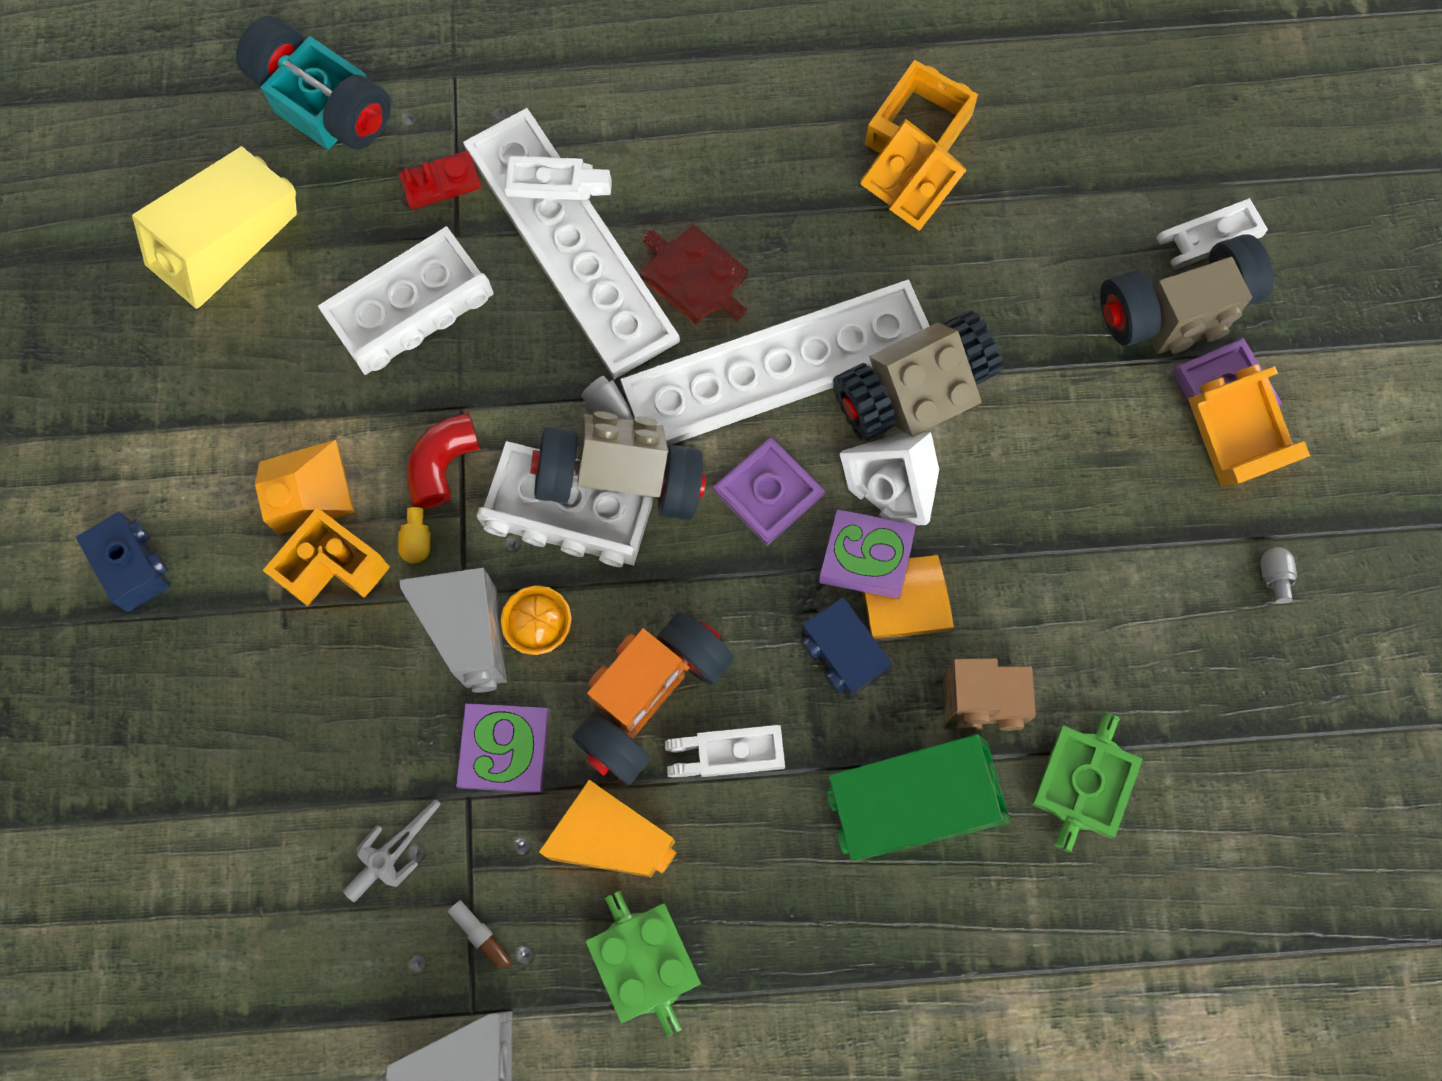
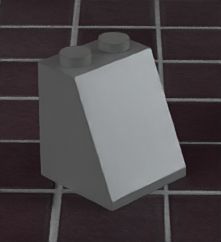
(463, 623)
(470, 1054)

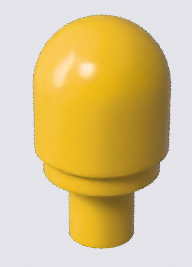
(414, 537)

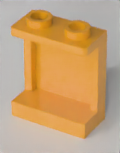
(1244, 426)

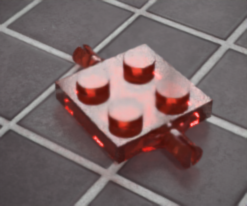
(694, 274)

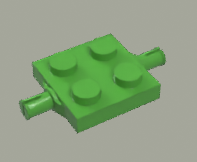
(1087, 782)
(643, 963)

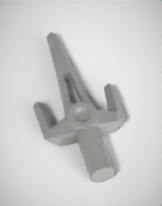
(380, 862)

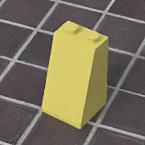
(213, 224)

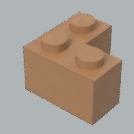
(988, 694)

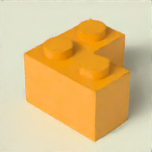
(321, 551)

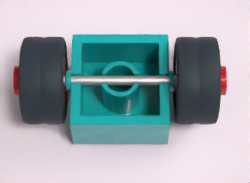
(312, 85)

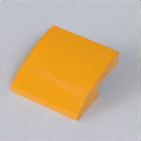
(912, 175)
(922, 604)

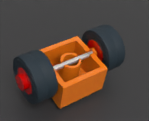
(639, 685)

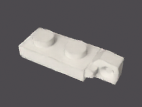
(554, 178)

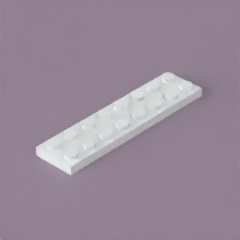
(576, 253)
(772, 364)

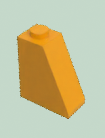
(608, 836)

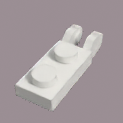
(730, 752)

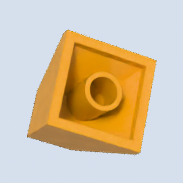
(300, 482)

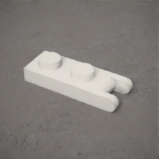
(1201, 234)

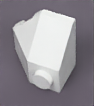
(895, 475)

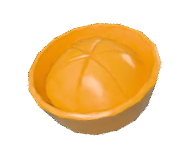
(535, 620)

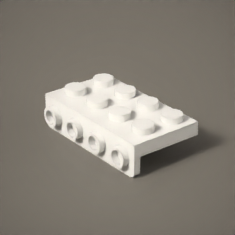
(406, 300)
(591, 522)

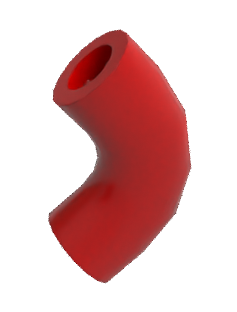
(432, 456)

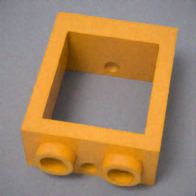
(928, 84)

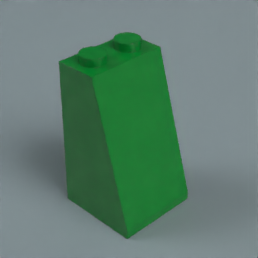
(918, 798)

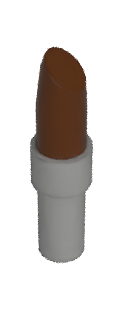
(479, 935)

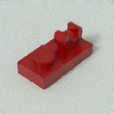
(439, 180)

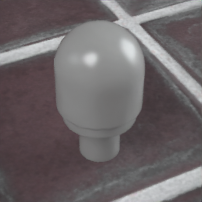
(1279, 573)

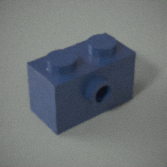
(124, 561)

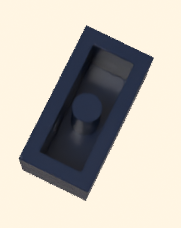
(844, 649)

